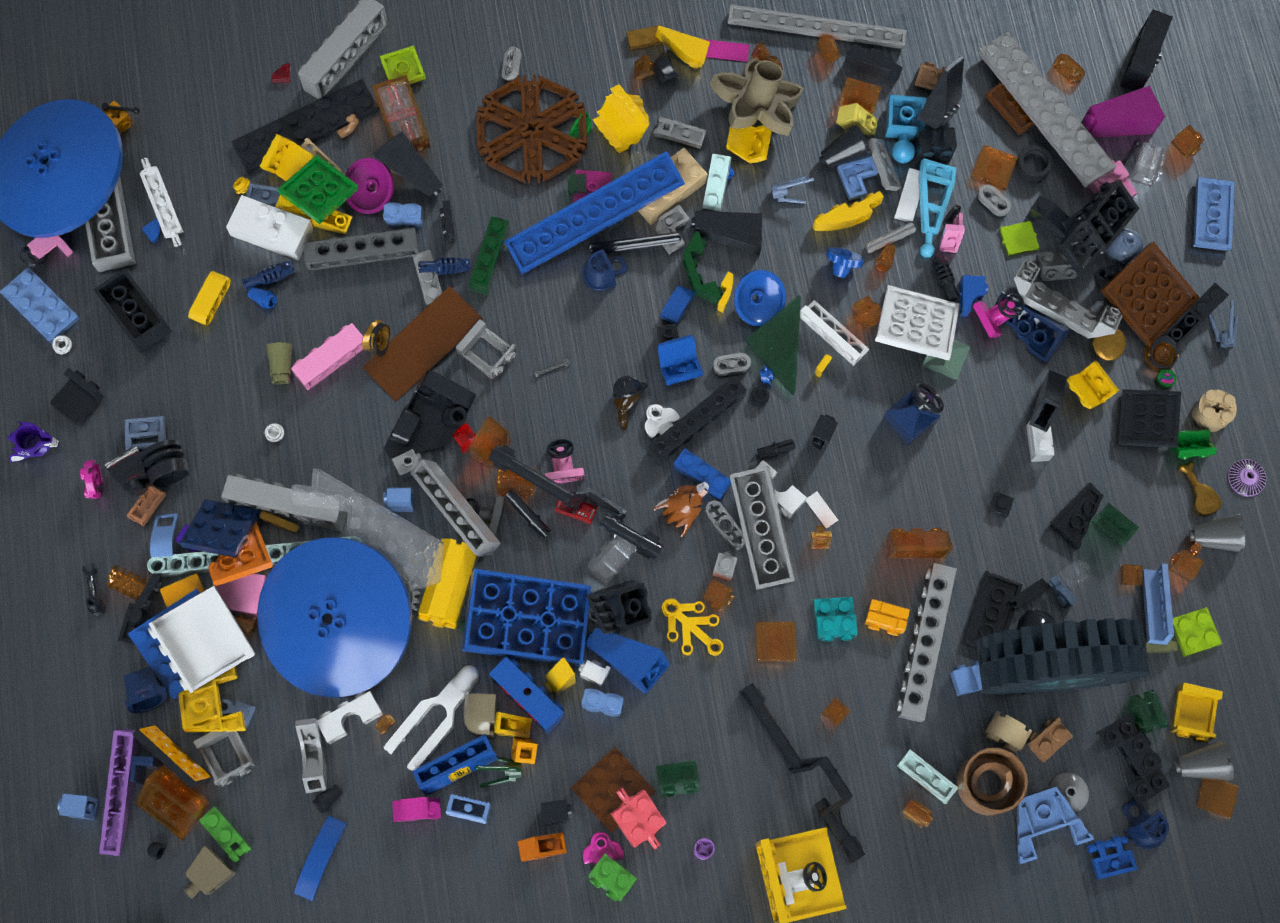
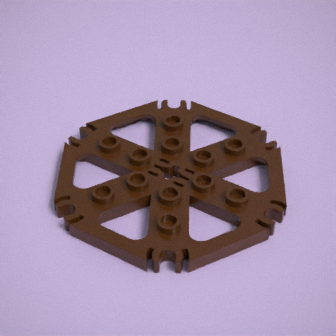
(519, 126)

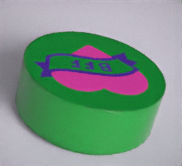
(1166, 379)

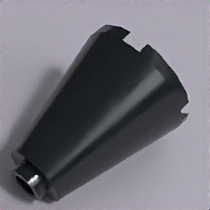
(846, 148)

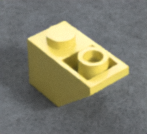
(856, 114)

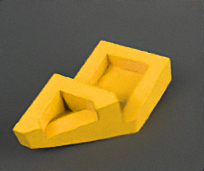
(726, 287)

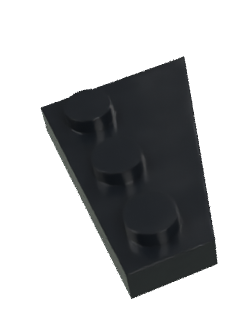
(1076, 516)

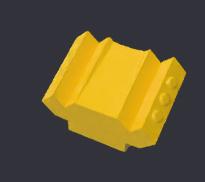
(622, 119)

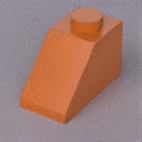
(542, 846)

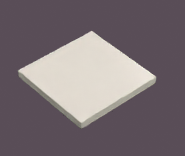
(917, 322)

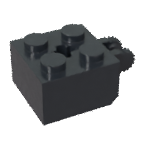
(934, 145)

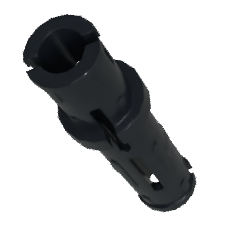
(525, 511)

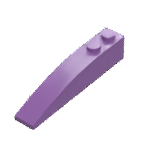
(118, 792)

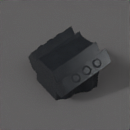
(620, 606)

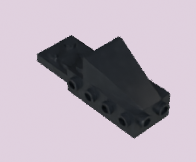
(1097, 225)

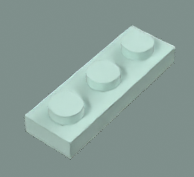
(716, 182)
(927, 776)

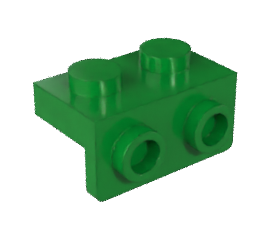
(1194, 443)

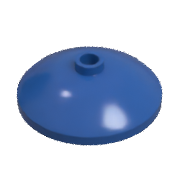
(769, 297)

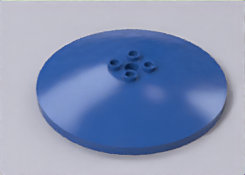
(75, 181)
(367, 610)

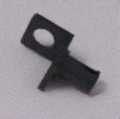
(1107, 273)

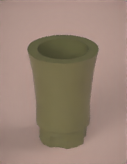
(279, 362)

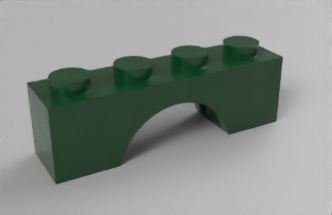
(485, 265)

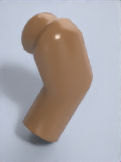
(348, 129)

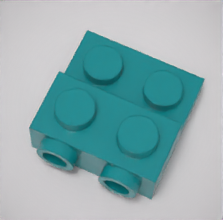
(835, 618)

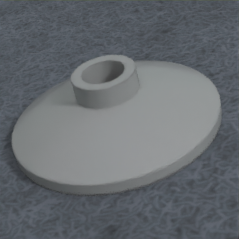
(1077, 784)

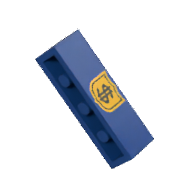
(454, 765)

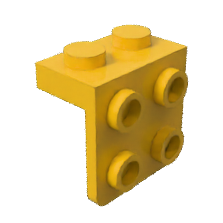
(749, 143)
(285, 157)
(1092, 386)

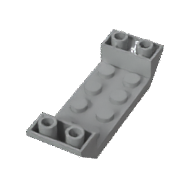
(1062, 309)

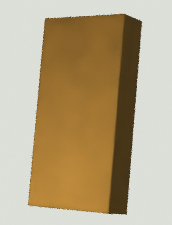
(642, 38)

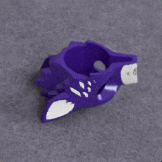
(30, 442)

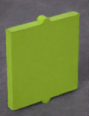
(1019, 238)

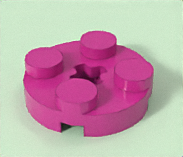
(93, 478)

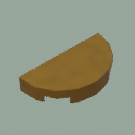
(279, 522)

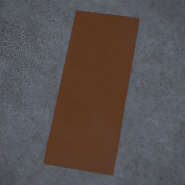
(423, 343)

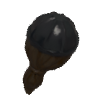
(626, 393)

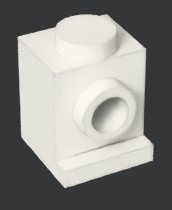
(594, 672)

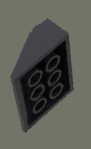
(945, 96)

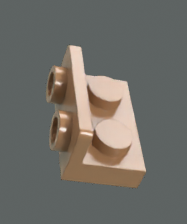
(928, 75)
(1050, 739)

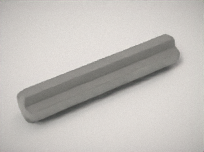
(890, 237)

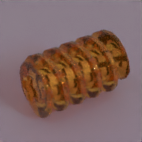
(125, 583)

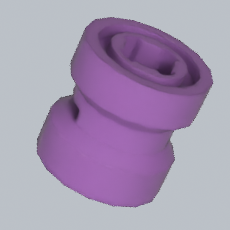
(704, 849)

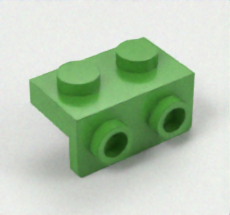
(612, 878)

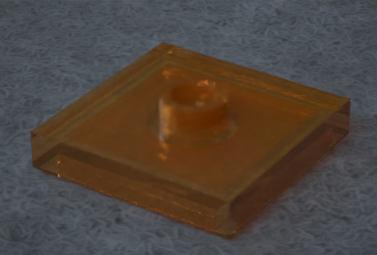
(994, 167)
(776, 642)

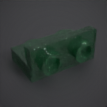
(678, 778)

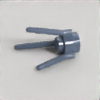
(780, 190)
(1227, 337)

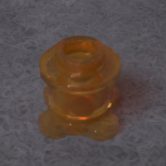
(247, 624)

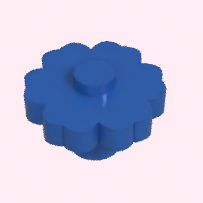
(843, 261)

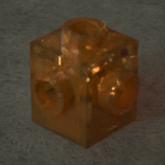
(866, 312)

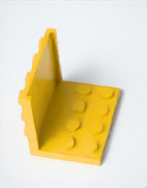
(797, 852)

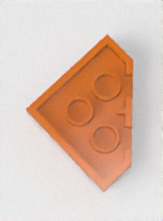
(250, 560)

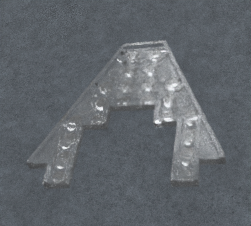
(406, 546)

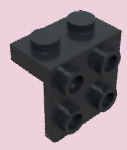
(77, 397)

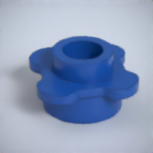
(766, 375)

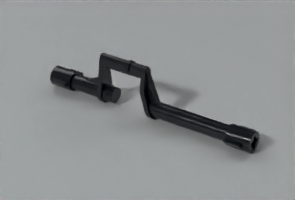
(646, 544)
(830, 813)

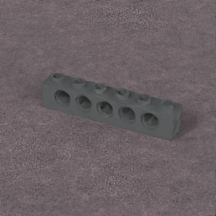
(370, 253)

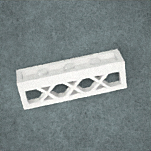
(830, 335)

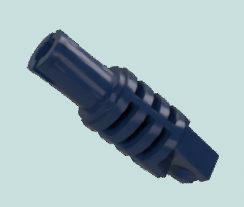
(445, 265)
(269, 275)

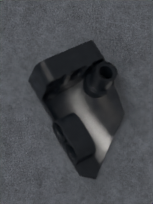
(428, 417)

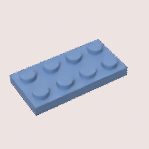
(1213, 214)
(39, 305)

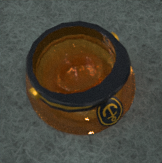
(1161, 354)

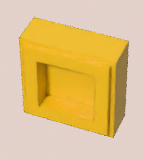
(825, 362)

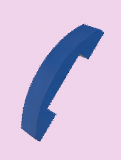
(319, 858)

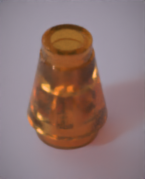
(885, 258)

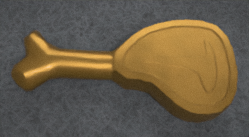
(1206, 499)

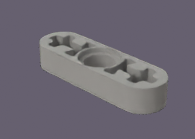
(721, 510)

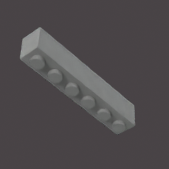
(455, 508)

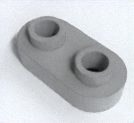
(511, 63)
(995, 199)
(731, 363)

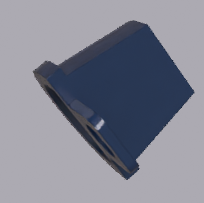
(599, 272)
(143, 691)
(1147, 829)

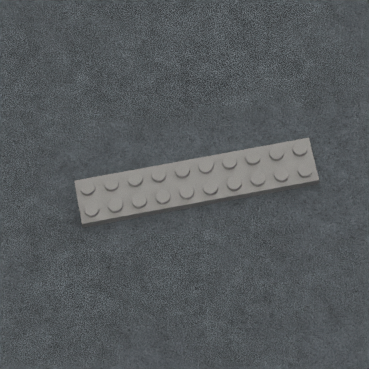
(1047, 109)

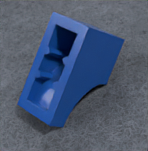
(970, 290)

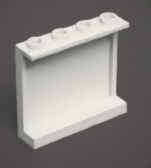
(201, 639)

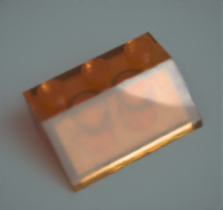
(918, 543)
(171, 802)

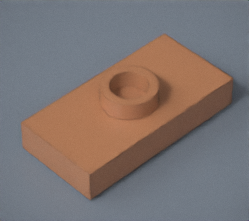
(146, 505)

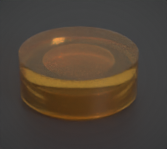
(385, 723)

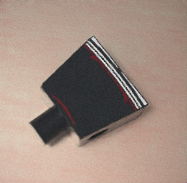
(129, 471)

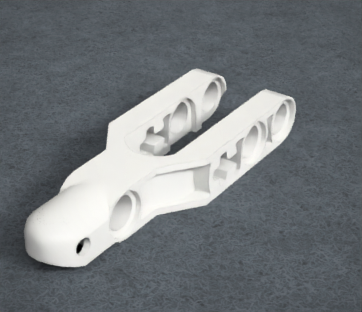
(450, 698)

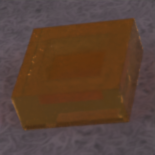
(1131, 575)

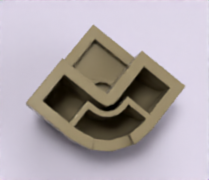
(480, 714)

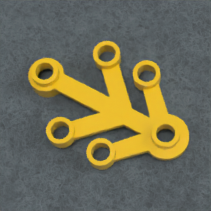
(690, 624)

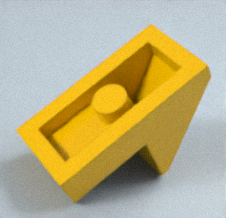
(512, 725)

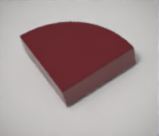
(282, 74)

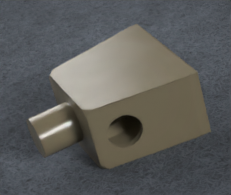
(207, 873)

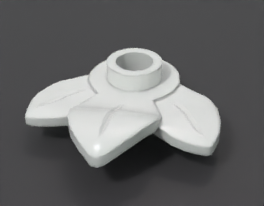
(660, 423)

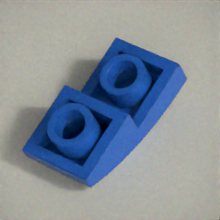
(677, 304)

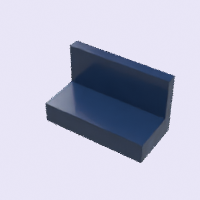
(139, 767)

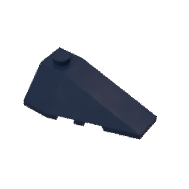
(1037, 330)

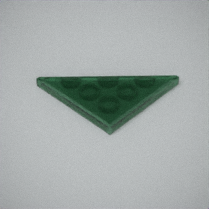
(778, 343)

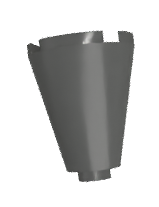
(1220, 534)
(1207, 763)

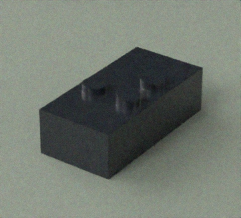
(1146, 50)
(132, 310)

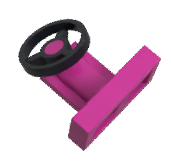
(998, 314)

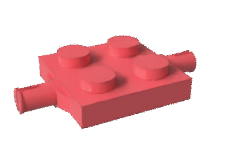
(638, 818)

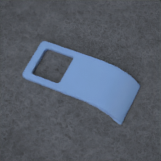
(162, 537)

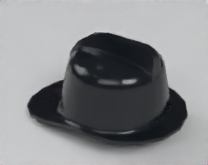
(663, 66)

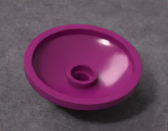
(365, 174)

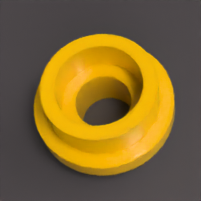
(241, 185)

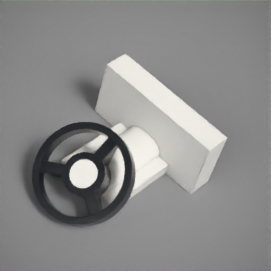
(801, 880)

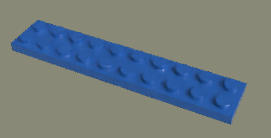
(594, 212)

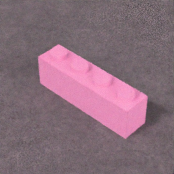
(329, 356)

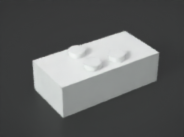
(269, 227)

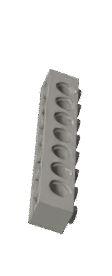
(945, 576)

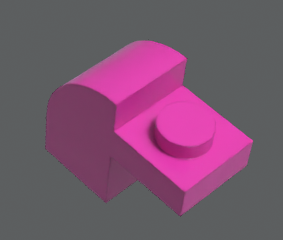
(416, 809)

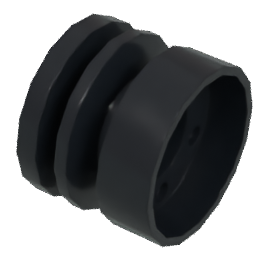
(165, 463)

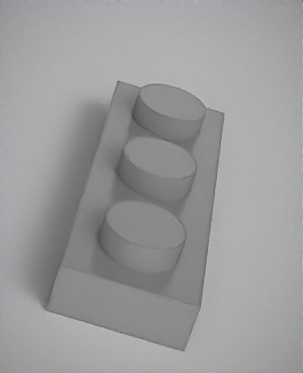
(883, 164)
(428, 280)

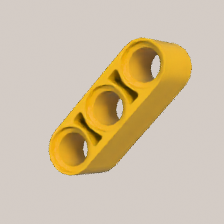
(209, 298)

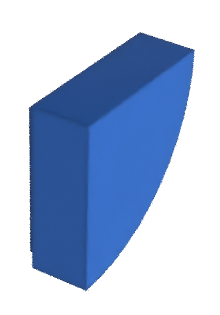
(152, 230)

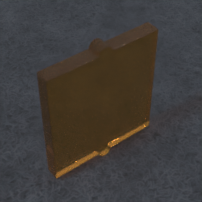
(1217, 797)

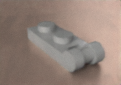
(680, 132)

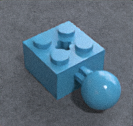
(903, 124)

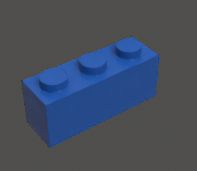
(699, 471)

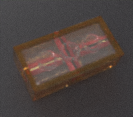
(401, 111)

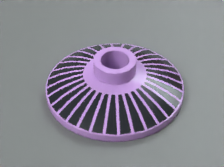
(1241, 483)

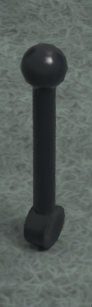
(105, 106)
(1136, 143)

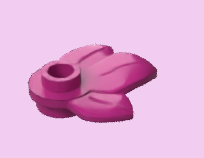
(594, 853)

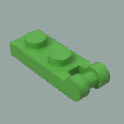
(224, 834)

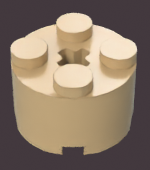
(1214, 410)
(1007, 731)

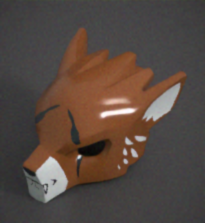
(683, 507)

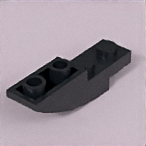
(1196, 314)

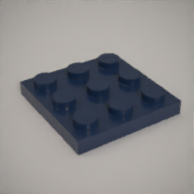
(220, 528)

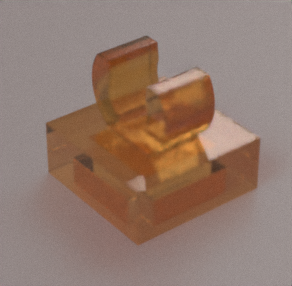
(643, 66)
(820, 538)
(836, 712)

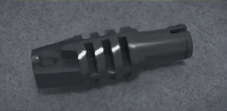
(944, 275)

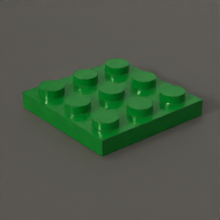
(318, 189)

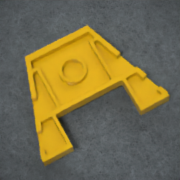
(203, 711)

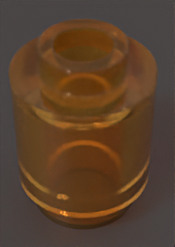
(828, 48)
(918, 813)

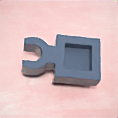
(1063, 594)
(247, 710)

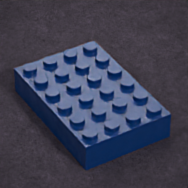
(526, 618)

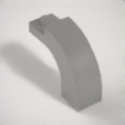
(313, 755)

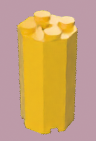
(445, 600)

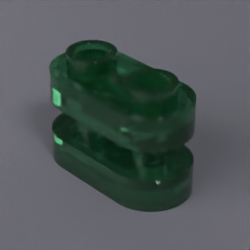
(1142, 720)

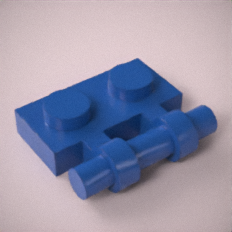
(1115, 863)

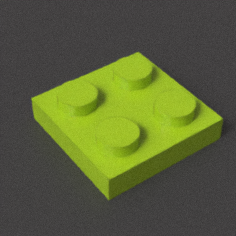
(403, 63)
(1195, 632)

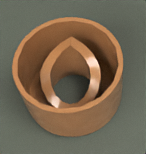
(1012, 778)

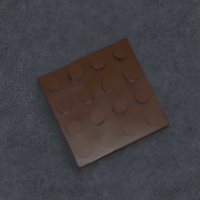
(1150, 293)

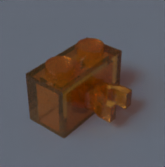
(860, 92)

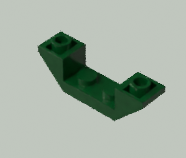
(707, 291)

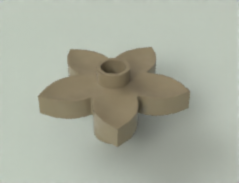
(758, 96)

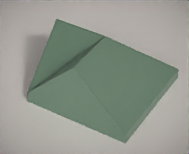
(951, 367)

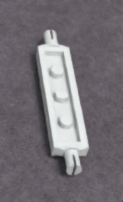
(161, 202)

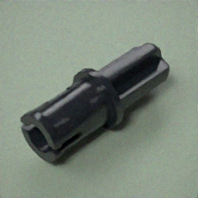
(776, 449)

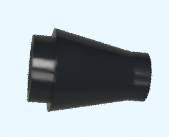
(326, 799)

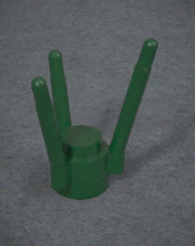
(512, 769)

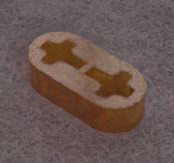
(1069, 68)

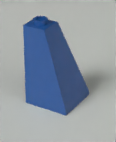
(633, 660)

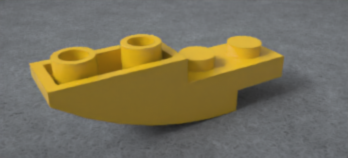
(843, 216)
(336, 222)

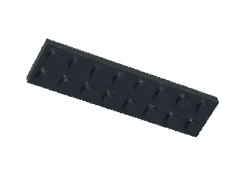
(308, 122)

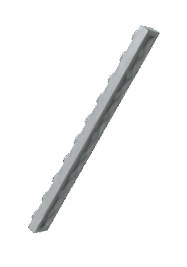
(817, 26)

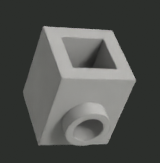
(406, 463)
(725, 566)

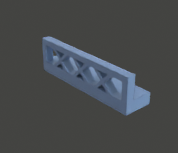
(1158, 605)

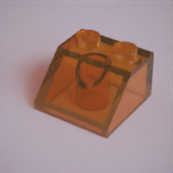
(486, 439)

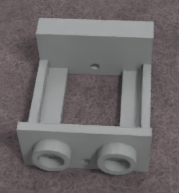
(480, 330)
(221, 778)

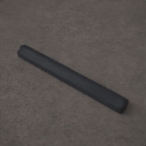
(636, 242)

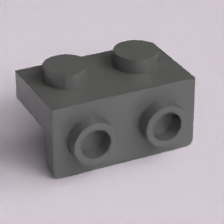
(1054, 266)

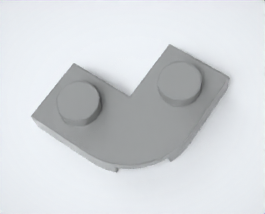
(670, 223)

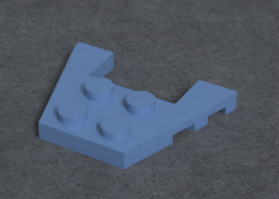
(1043, 813)

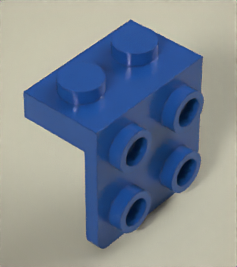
(679, 360)

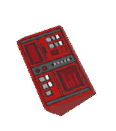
(583, 512)

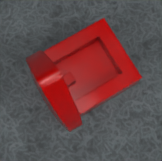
(464, 437)

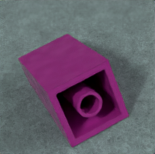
(1125, 115)

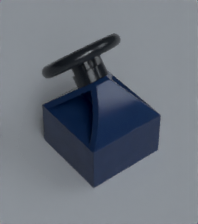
(915, 412)

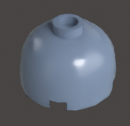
(1125, 247)

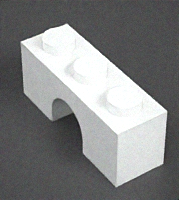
(789, 500)
(333, 723)

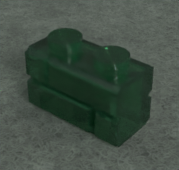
(1115, 524)

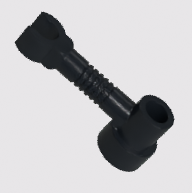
(95, 605)

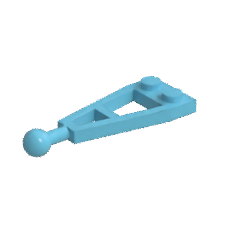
(939, 174)

